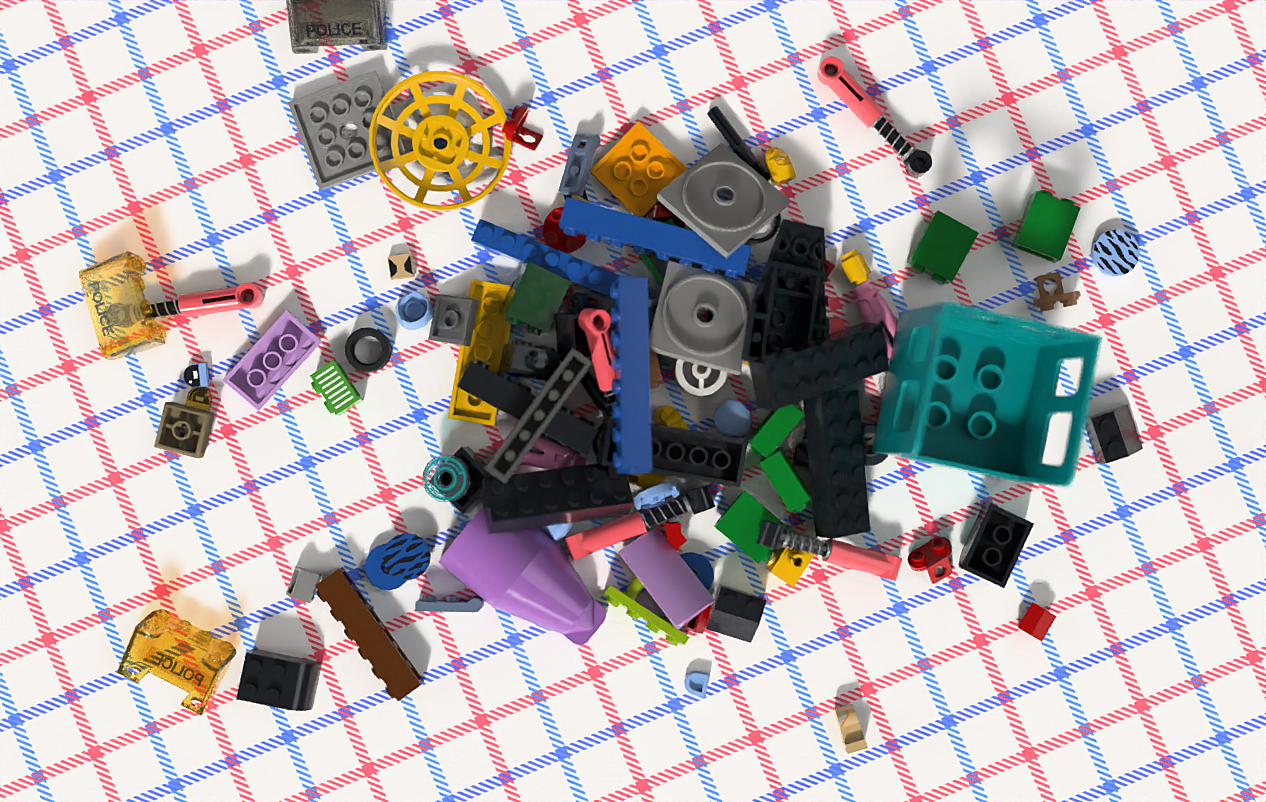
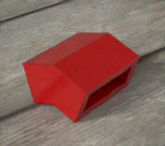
(674, 534)
(700, 622)
(1037, 622)

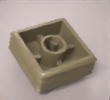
(172, 438)

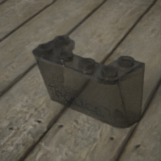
(336, 24)

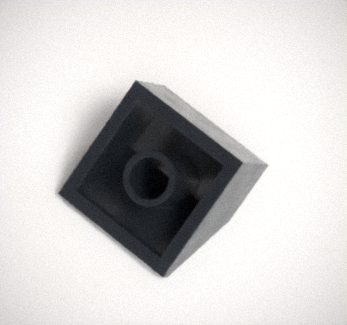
(1113, 435)
(736, 613)

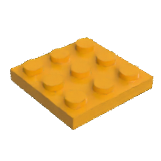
(638, 170)

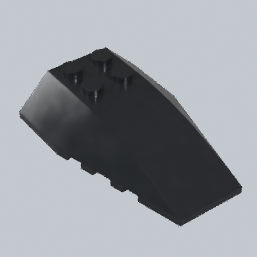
(790, 293)

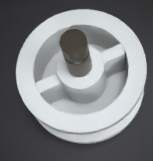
(698, 379)

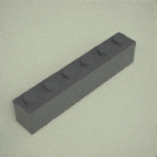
(538, 415)

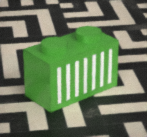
(335, 388)

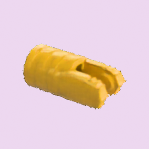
(645, 480)

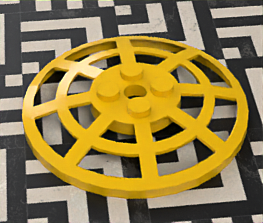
(439, 127)

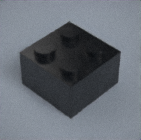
(476, 475)

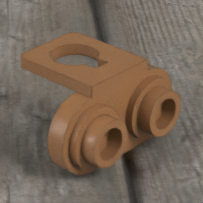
(1046, 301)

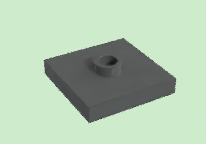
(453, 320)

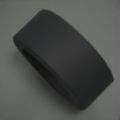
(350, 349)

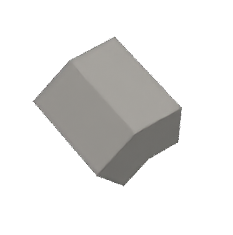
(303, 584)

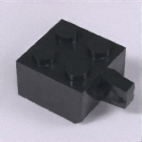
(568, 332)
(529, 362)

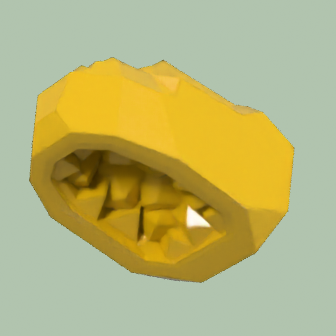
(779, 166)
(670, 417)

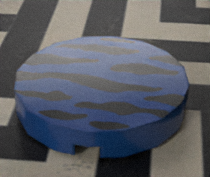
(407, 556)

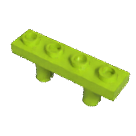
(654, 623)

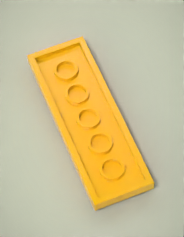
(486, 345)

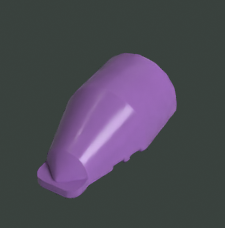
(525, 578)

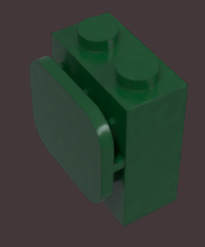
(534, 298)

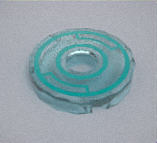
(432, 478)

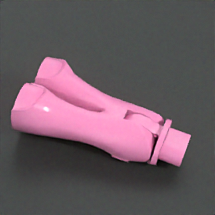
(876, 310)
(554, 456)

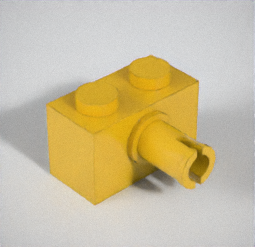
(788, 564)

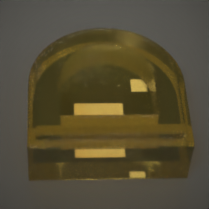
(200, 398)

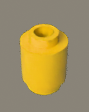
(855, 267)

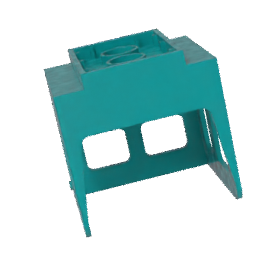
(983, 393)

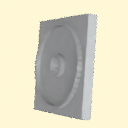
(320, 126)
(720, 222)
(683, 336)

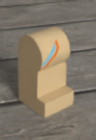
(850, 729)

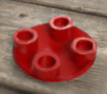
(556, 238)

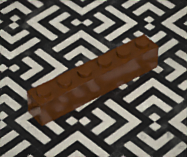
(369, 633)

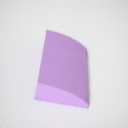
(272, 360)
(666, 577)

